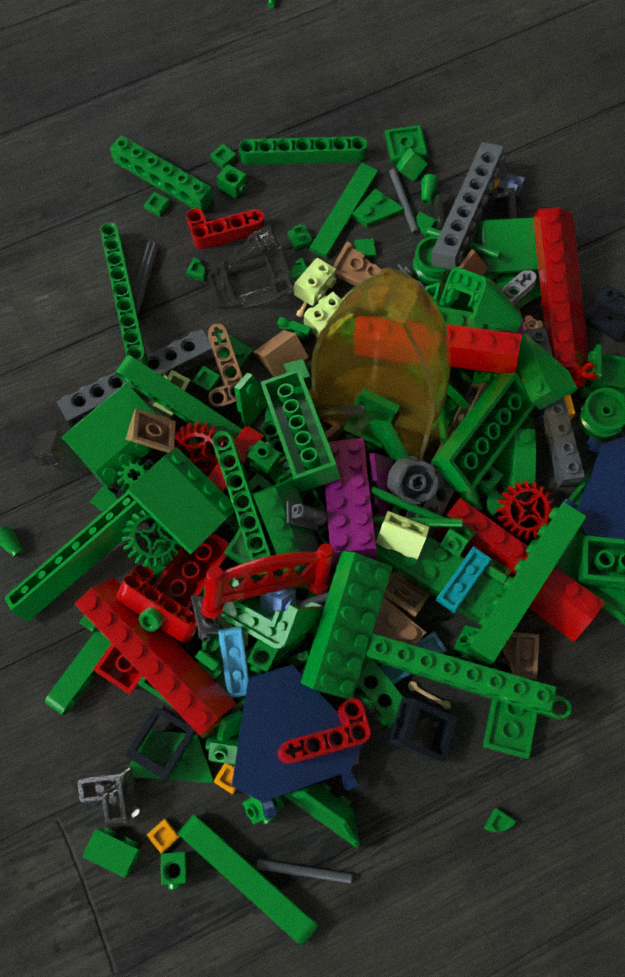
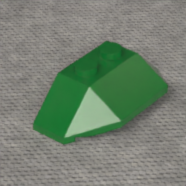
(327, 809)

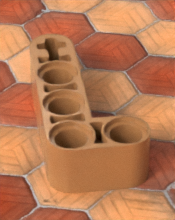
(223, 364)

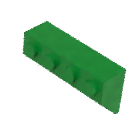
(282, 535)

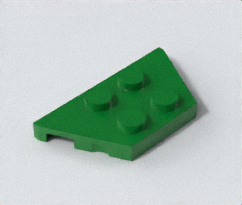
(160, 748)

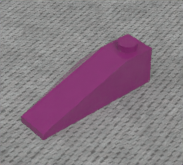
(378, 476)

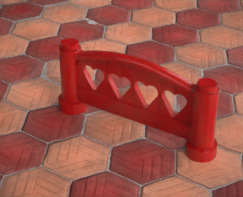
(315, 575)

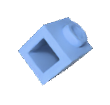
(278, 600)

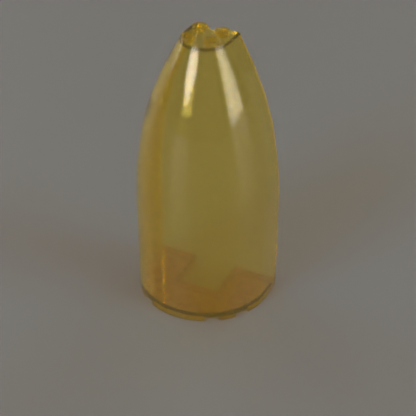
(392, 343)

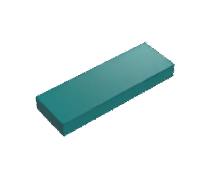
(463, 579)

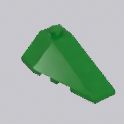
(542, 374)
(518, 463)

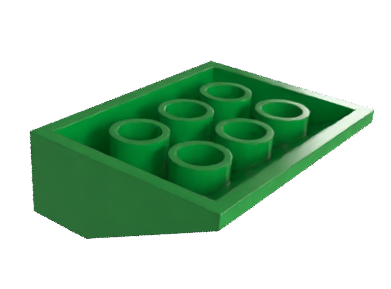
(102, 436)
(182, 500)

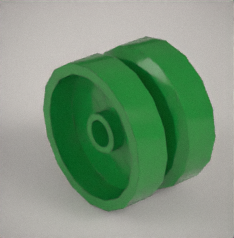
(422, 264)
(602, 414)

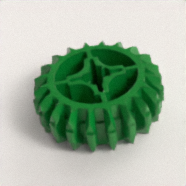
(142, 536)

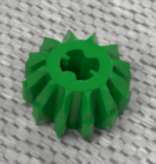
(129, 471)

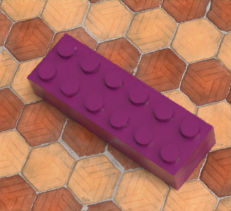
(349, 502)

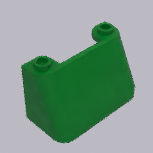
(515, 241)
(483, 297)
(273, 629)

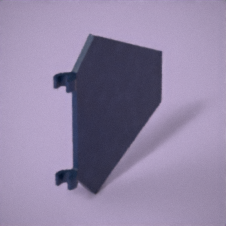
(605, 491)
(273, 713)

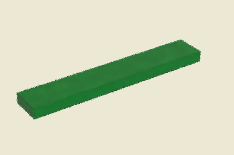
(343, 210)

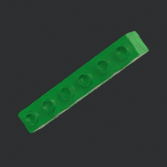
(161, 174)

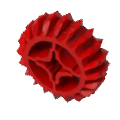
(183, 439)
(531, 502)

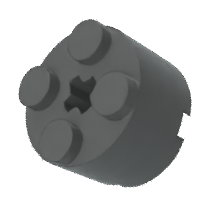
(412, 480)

